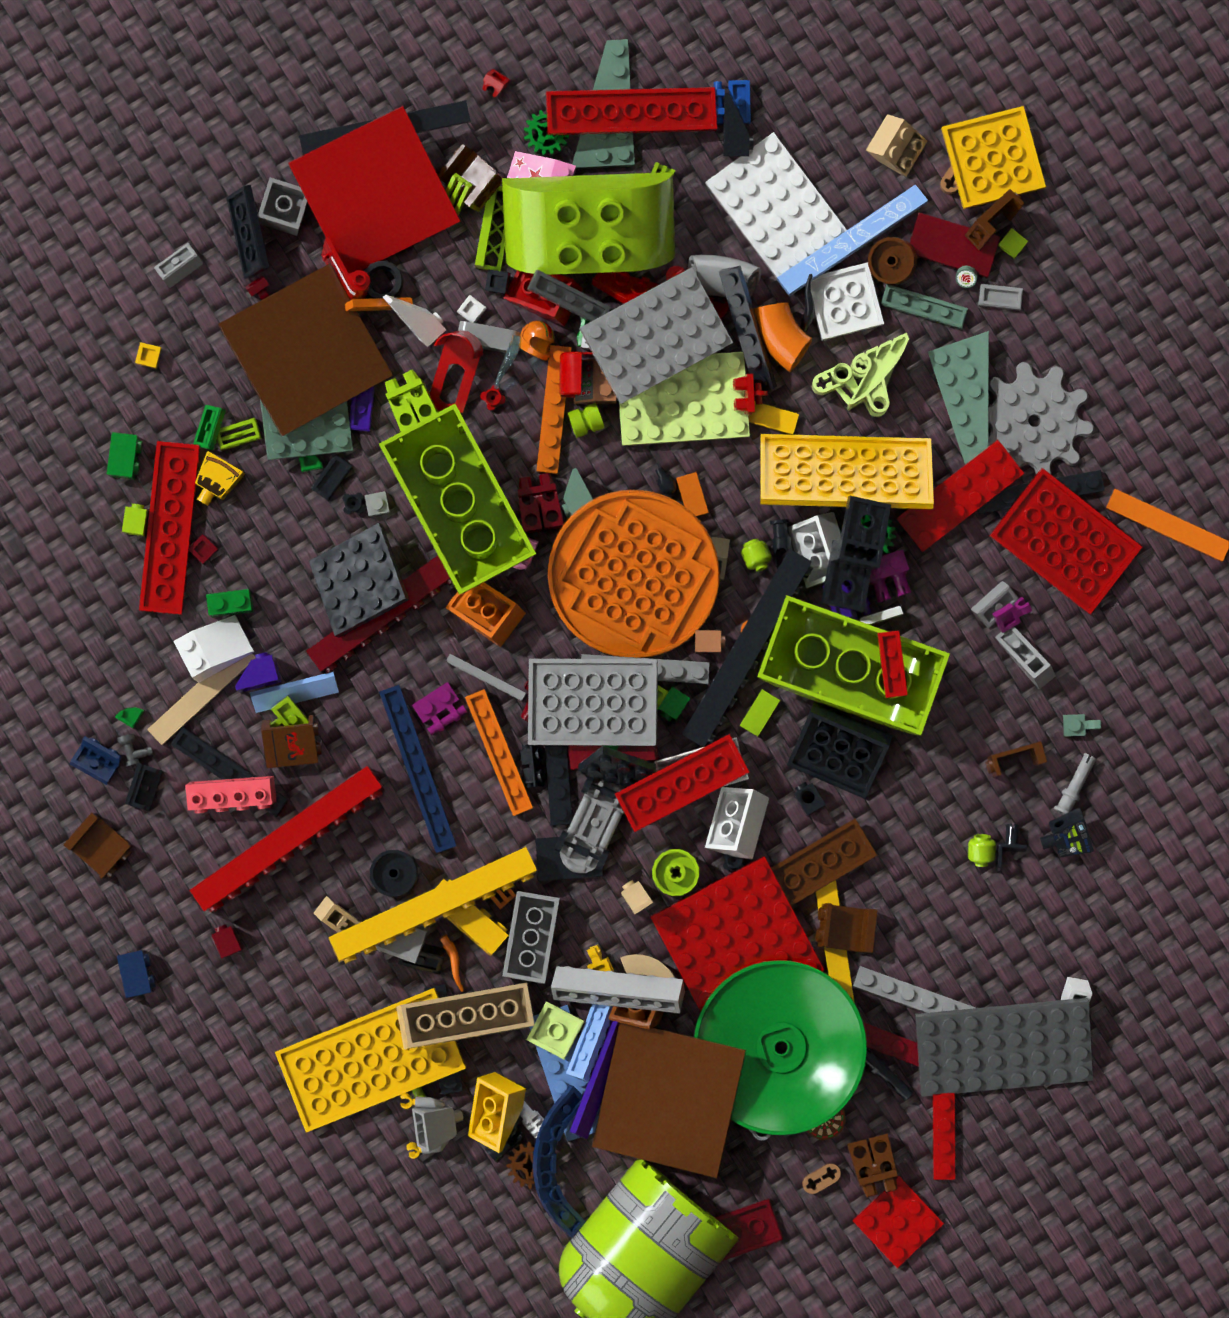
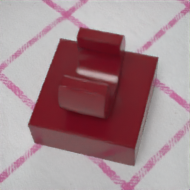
(258, 286)

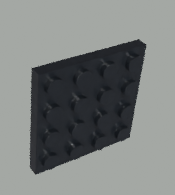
(359, 580)

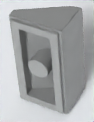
(178, 265)
(993, 601)

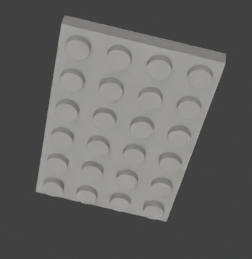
(656, 335)
(593, 702)

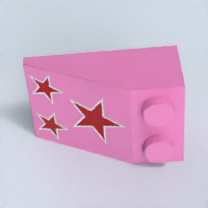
(530, 165)

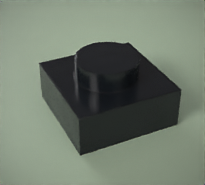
(497, 281)

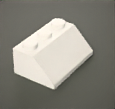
(814, 541)
(737, 822)

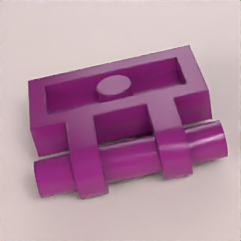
(435, 703)

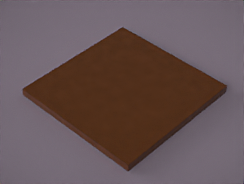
(305, 350)
(669, 1099)

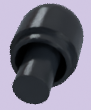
(665, 482)

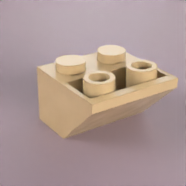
(896, 145)

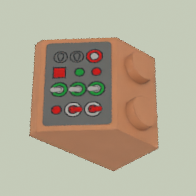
(594, 385)

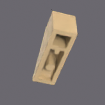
(636, 896)
(335, 915)

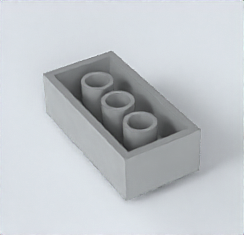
(531, 937)

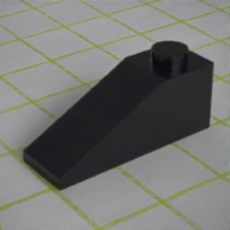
(736, 133)

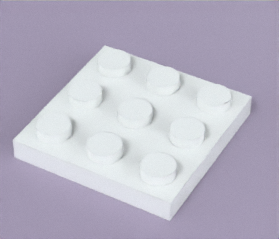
(845, 302)

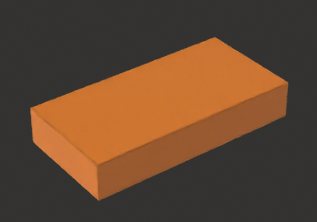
(692, 494)

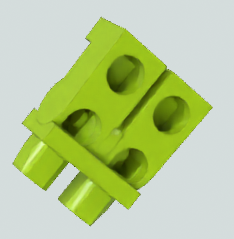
(406, 397)

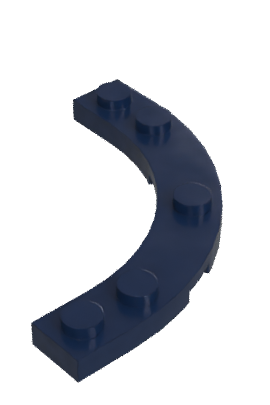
(545, 1162)

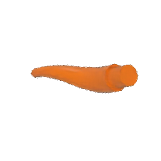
(454, 959)

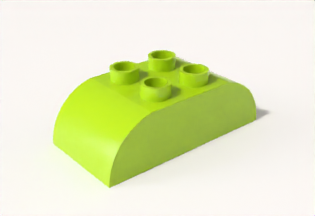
(589, 223)
(457, 499)
(840, 666)

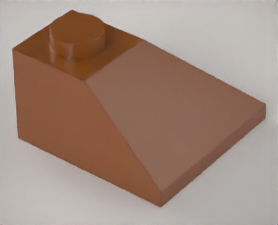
(636, 1017)

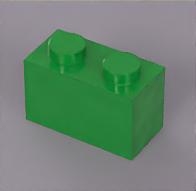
(124, 455)
(229, 603)

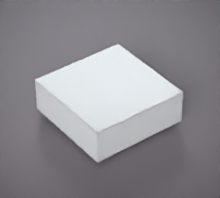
(471, 309)

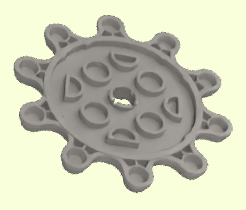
(1047, 401)

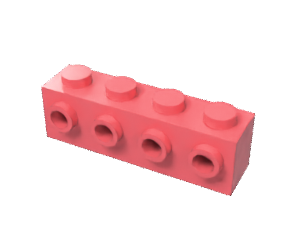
(231, 793)

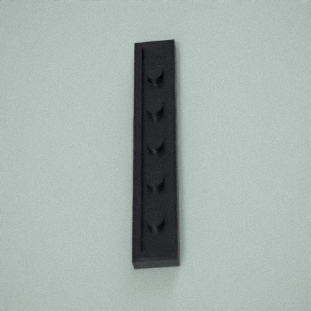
(217, 763)

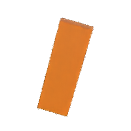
(371, 304)

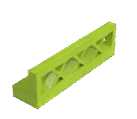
(486, 232)

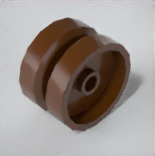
(905, 262)

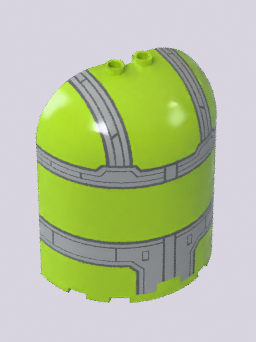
(642, 1250)

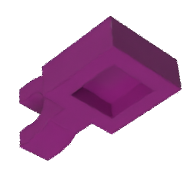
(1009, 615)

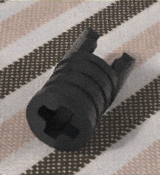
(514, 1138)

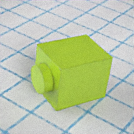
(135, 520)

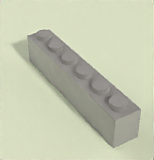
(618, 989)

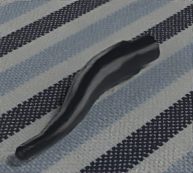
(809, 306)

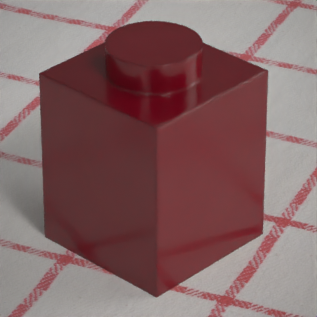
(226, 941)

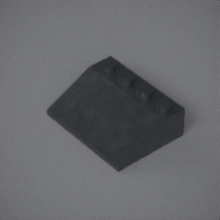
(839, 750)

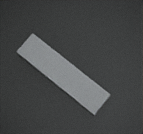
(485, 677)

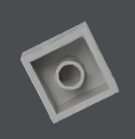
(282, 206)

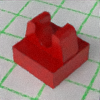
(495, 80)

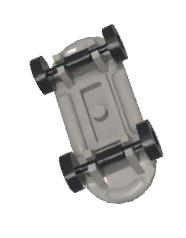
(592, 827)

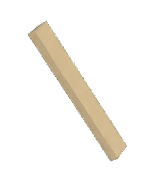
(195, 700)

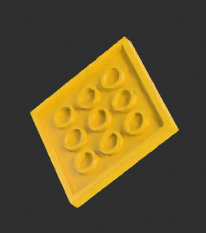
(993, 156)

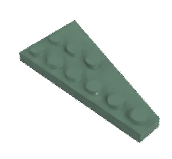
(616, 148)
(964, 385)

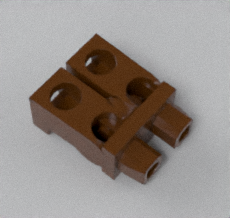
(877, 1170)

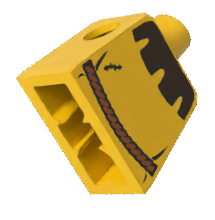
(216, 478)

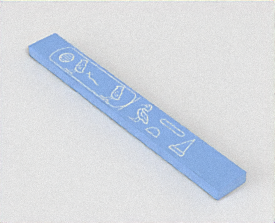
(852, 239)

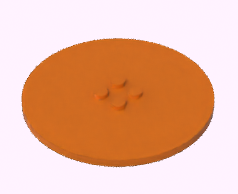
(633, 573)

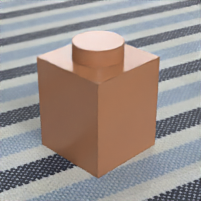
(709, 641)

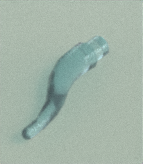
(510, 356)

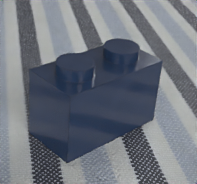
(136, 974)

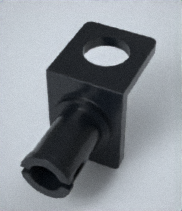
(1011, 844)

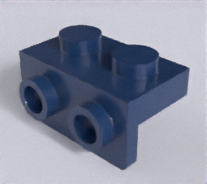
(96, 760)

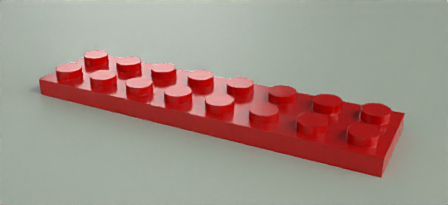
(631, 111)
(169, 528)

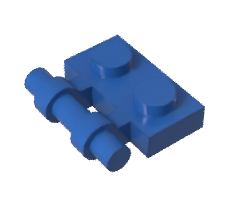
(741, 93)

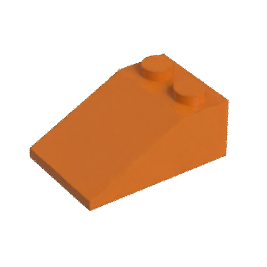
(487, 612)

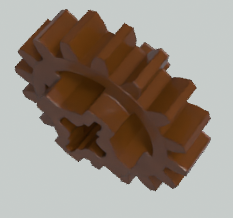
(519, 1165)

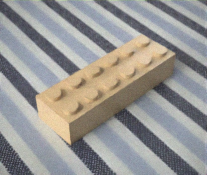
(465, 1016)

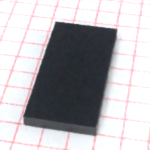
(247, 232)

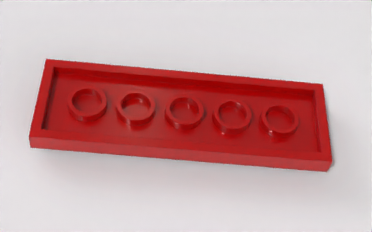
(961, 495)
(682, 783)

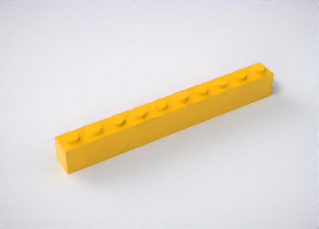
(433, 904)

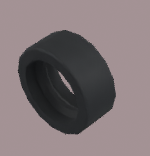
(385, 265)

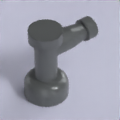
(133, 756)

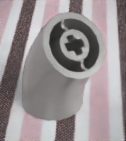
(708, 268)

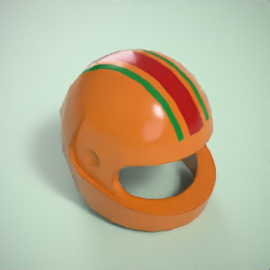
(536, 339)

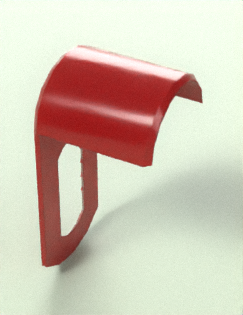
(460, 349)
(571, 373)

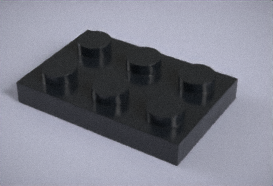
(616, 767)

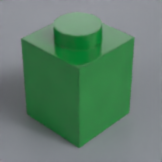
(673, 704)

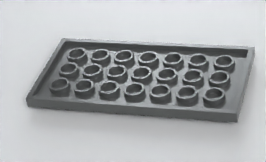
(1004, 1047)

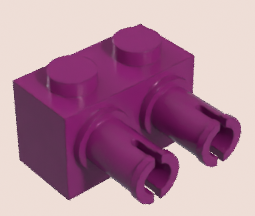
(893, 566)

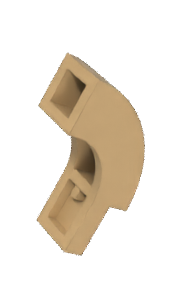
(645, 965)

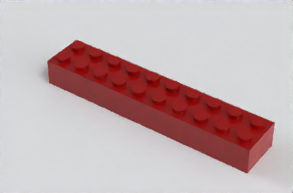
(286, 839)

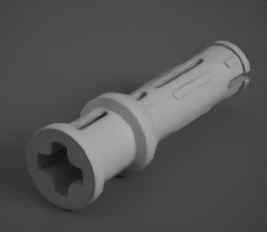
(1070, 795)

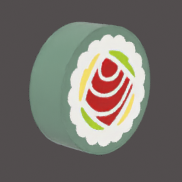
(966, 276)

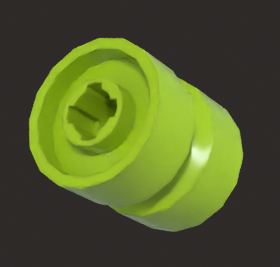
(585, 420)

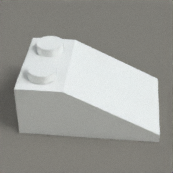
(213, 647)

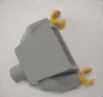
(433, 1124)

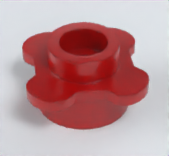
(491, 404)

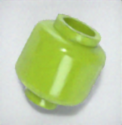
(756, 555)
(981, 850)

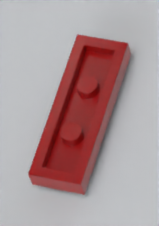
(892, 664)

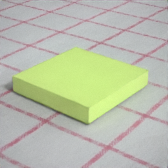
(555, 1030)

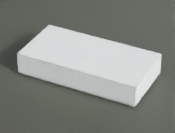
(882, 616)

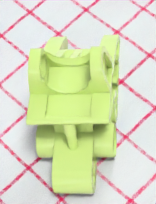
(875, 377)

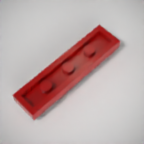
(943, 1136)

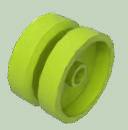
(684, 881)

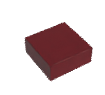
(203, 549)

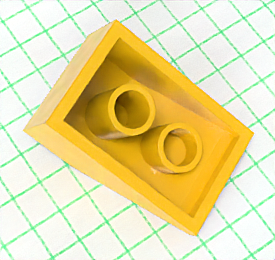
(495, 1110)

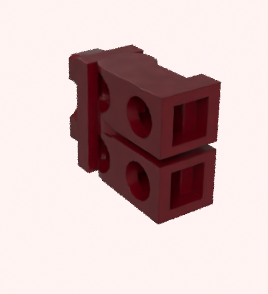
(537, 498)

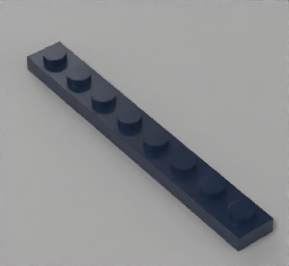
(417, 768)

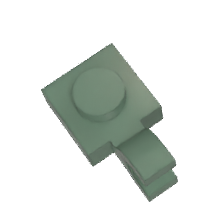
(1076, 725)

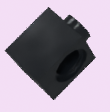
(817, 802)

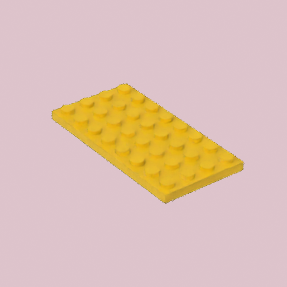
(831, 468)
(361, 1066)

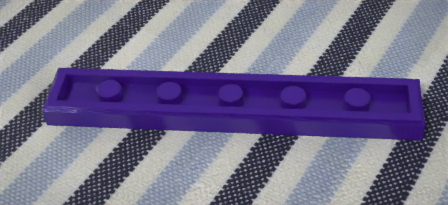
(595, 1088)

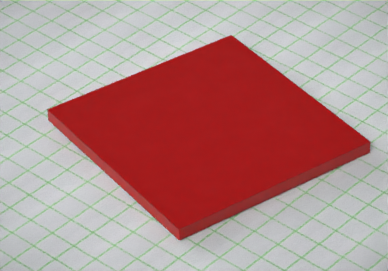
(374, 190)

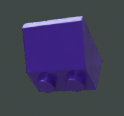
(259, 673)

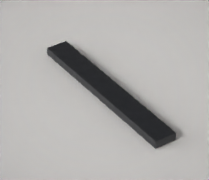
(422, 120)

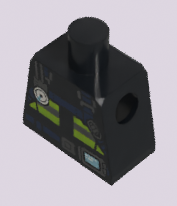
(1068, 835)

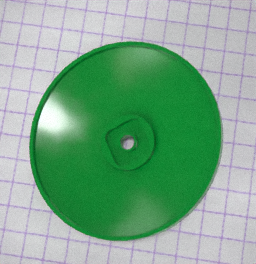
(823, 1039)

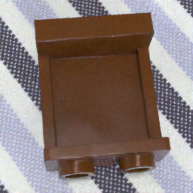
(982, 230)

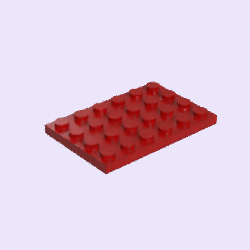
(1065, 541)

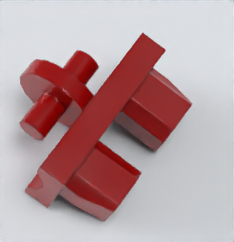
(747, 403)

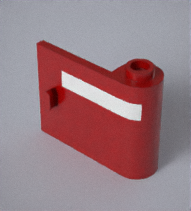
(356, 283)

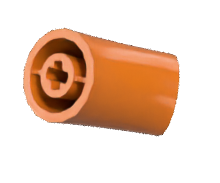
(782, 334)

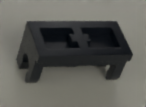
(143, 787)

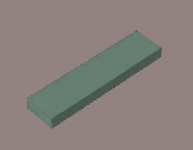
(924, 306)

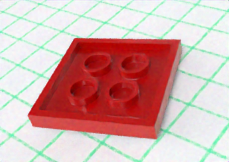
(898, 1222)

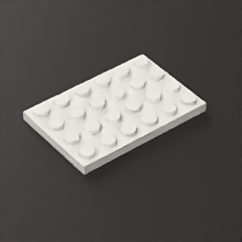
(775, 205)

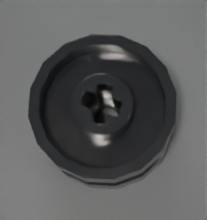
(397, 885)

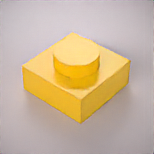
(148, 355)

